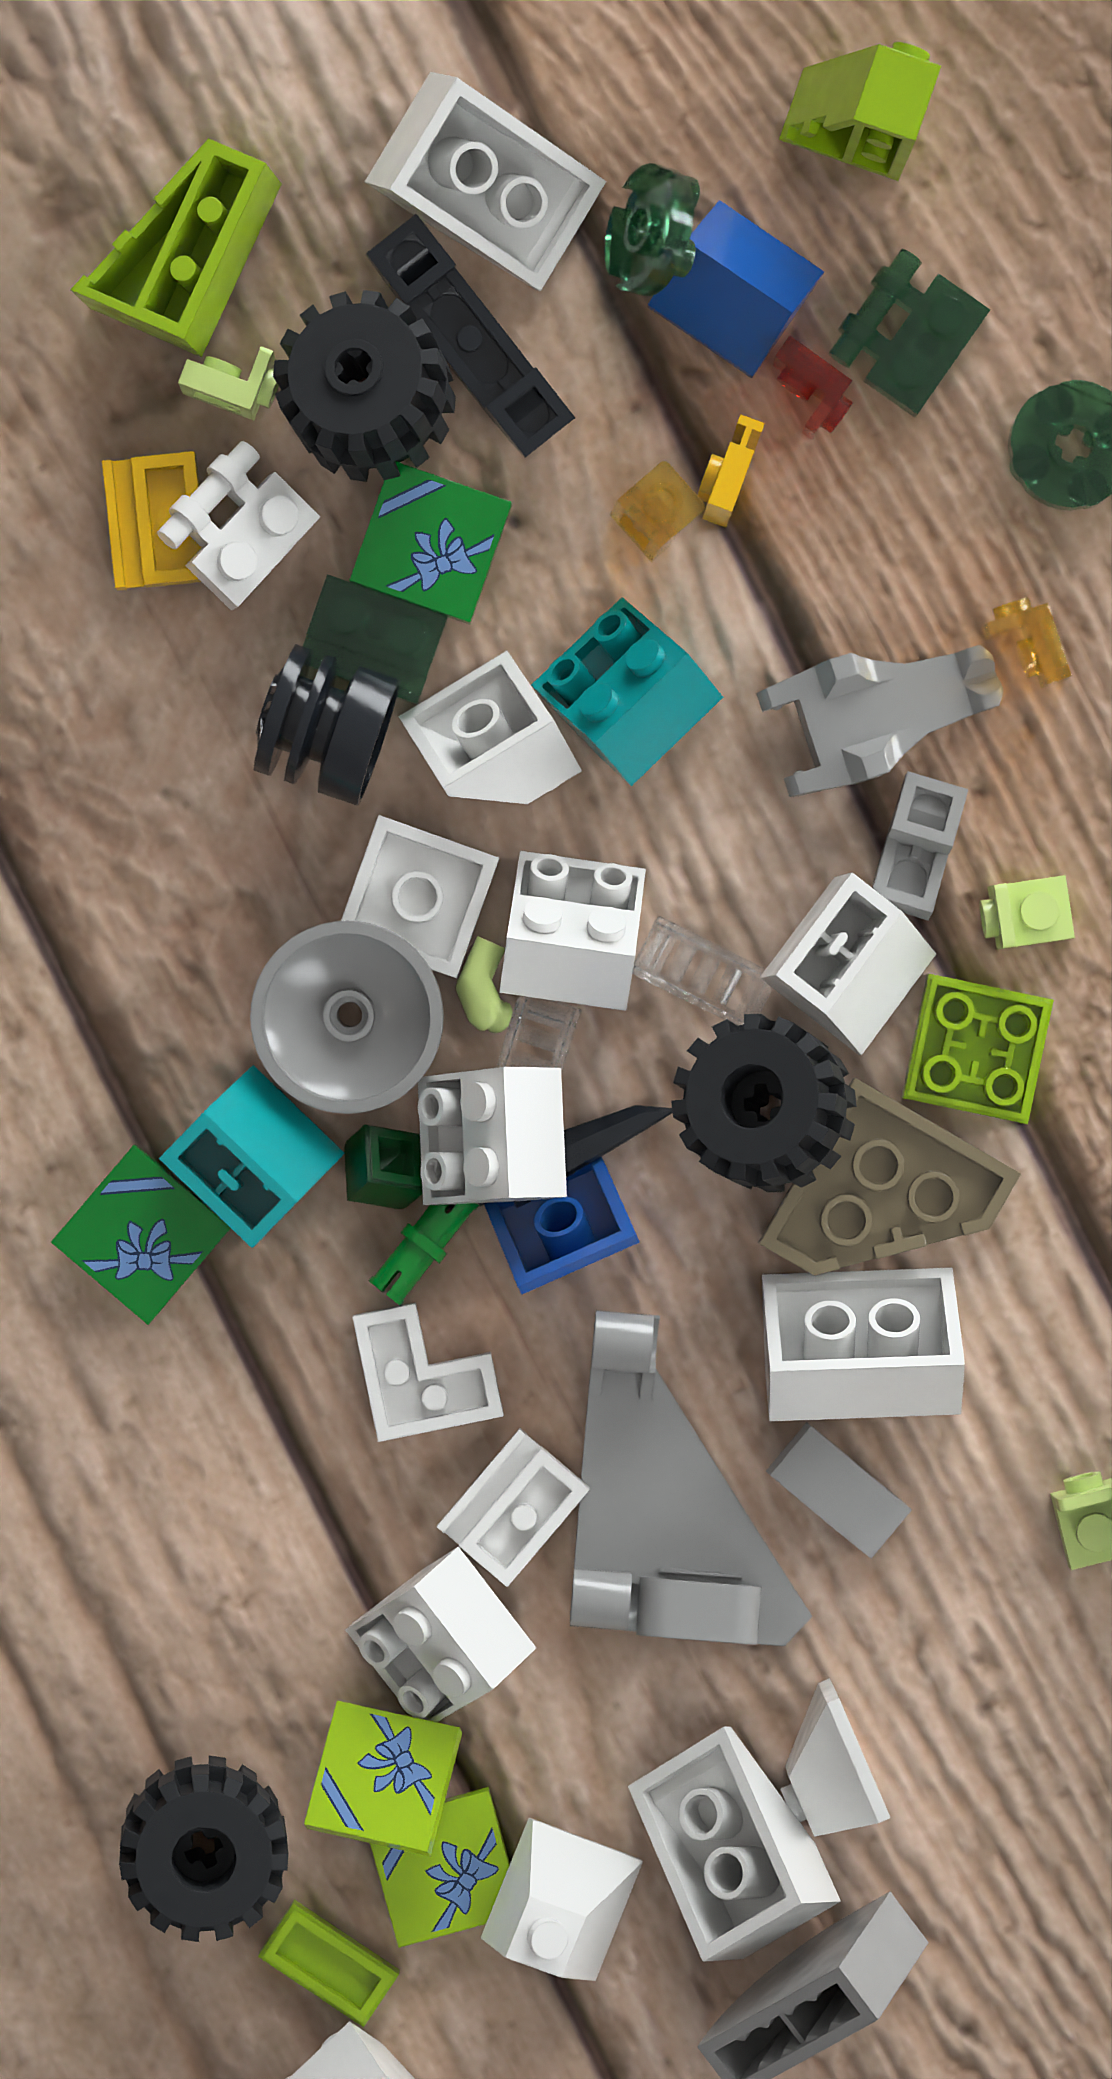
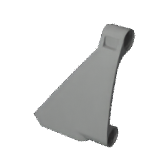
(660, 1527)

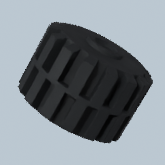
(370, 420)
(736, 1079)
(186, 1884)

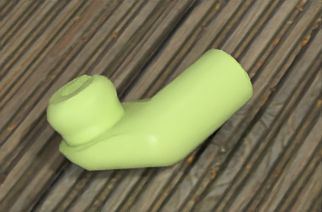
(477, 990)

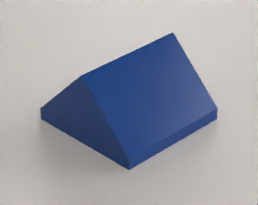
(738, 289)
(563, 1233)

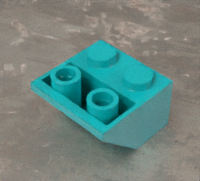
(627, 690)
(252, 1156)

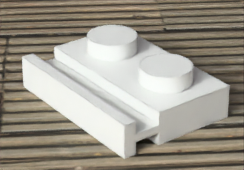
(513, 1507)

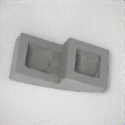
(919, 843)
(838, 1490)

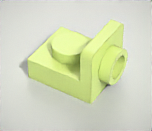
(220, 385)
(1027, 912)
(1085, 1519)

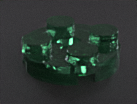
(653, 233)
(1038, 461)

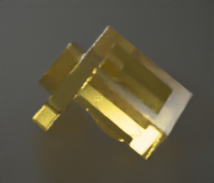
(657, 510)
(1041, 650)

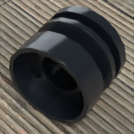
(325, 724)

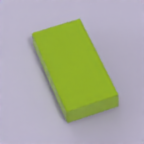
(329, 1963)

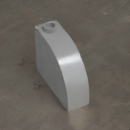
(817, 1994)

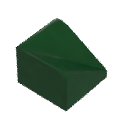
(383, 1167)

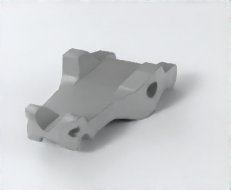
(871, 712)

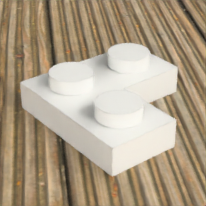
(407, 1391)

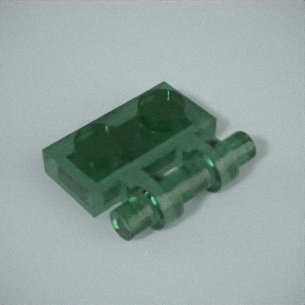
(925, 344)

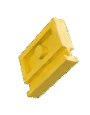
(726, 475)
(138, 505)

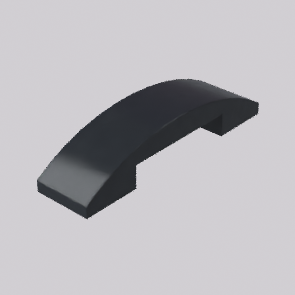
(470, 337)

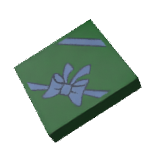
(431, 542)
(141, 1234)

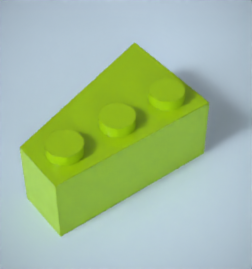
(863, 107)
(187, 250)

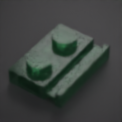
(374, 633)

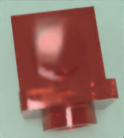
(809, 374)

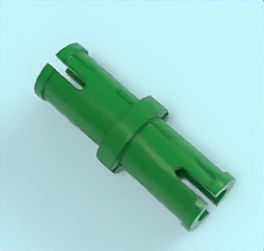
(420, 1248)

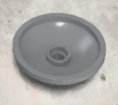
(308, 1044)

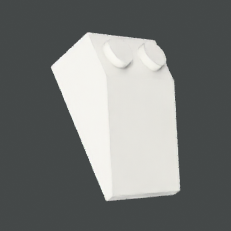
(485, 179)
(731, 1848)

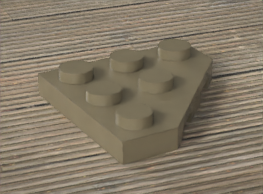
(889, 1192)

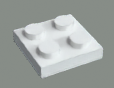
(422, 891)

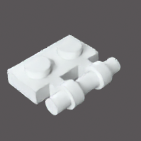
(254, 536)

